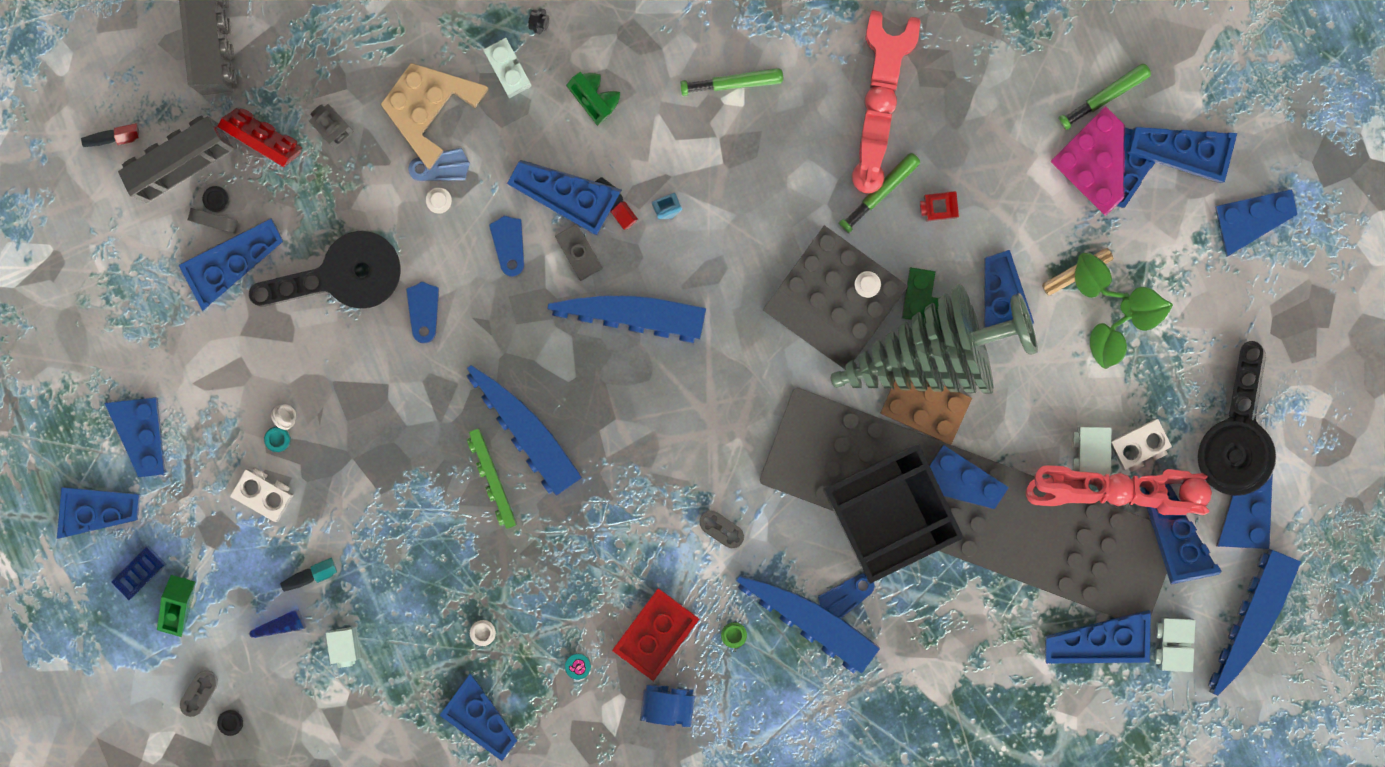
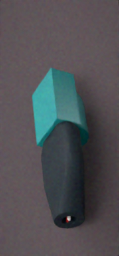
(318, 572)

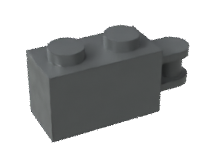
(330, 125)

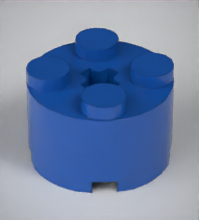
(666, 706)

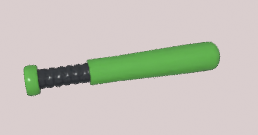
(743, 80)
(1111, 92)
(890, 182)

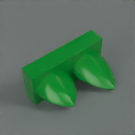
(596, 105)

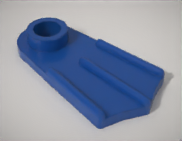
(508, 243)
(423, 310)
(845, 596)

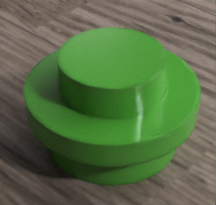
(734, 635)

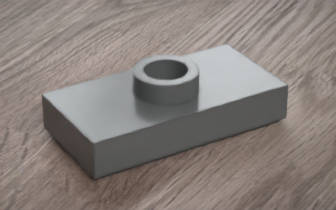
(578, 252)

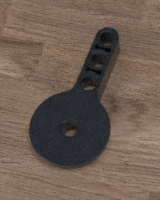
(338, 274)
(1241, 433)

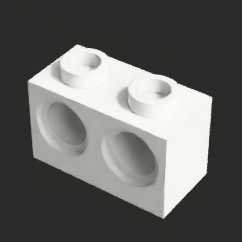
(1137, 439)
(259, 500)

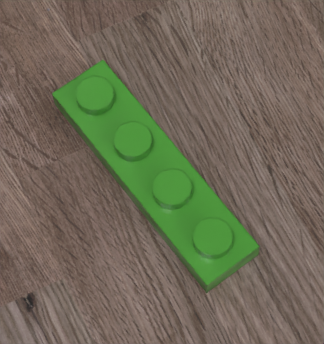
(495, 489)

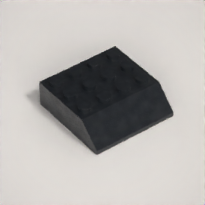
(893, 513)

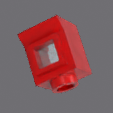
(940, 206)

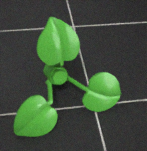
(1143, 306)

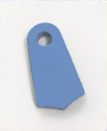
(449, 166)

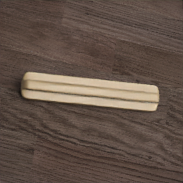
(1068, 276)

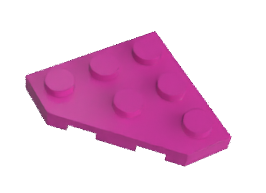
(1096, 161)

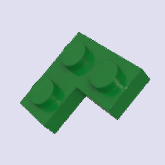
(918, 292)

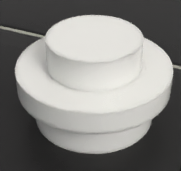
(438, 200)
(867, 284)
(283, 416)
(482, 633)

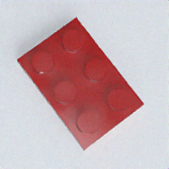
(260, 136)
(655, 634)

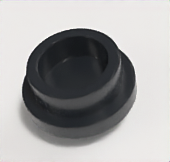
(538, 21)
(215, 198)
(230, 722)

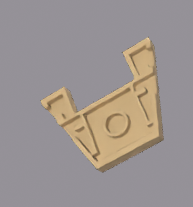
(418, 100)

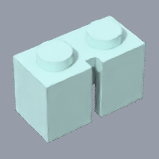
(503, 62)
(1093, 450)
(1175, 644)
(343, 646)

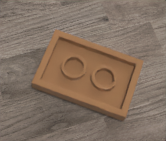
(927, 411)

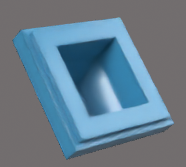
(667, 206)

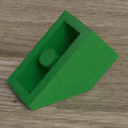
(175, 605)

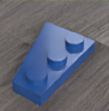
(1135, 171)
(1252, 218)
(1000, 284)
(140, 433)
(965, 481)
(479, 719)

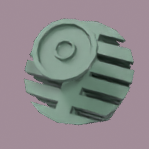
(940, 349)

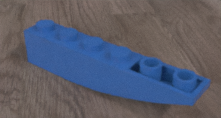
(637, 313)
(529, 433)
(1257, 616)
(816, 623)

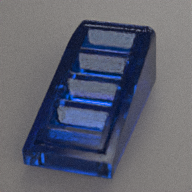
(153, 558)
(286, 623)

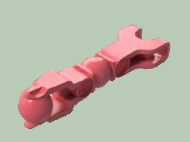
(881, 98)
(1119, 489)

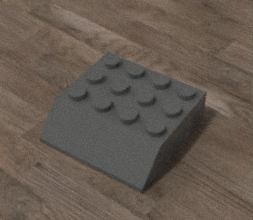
(207, 46)
(175, 159)
(822, 302)

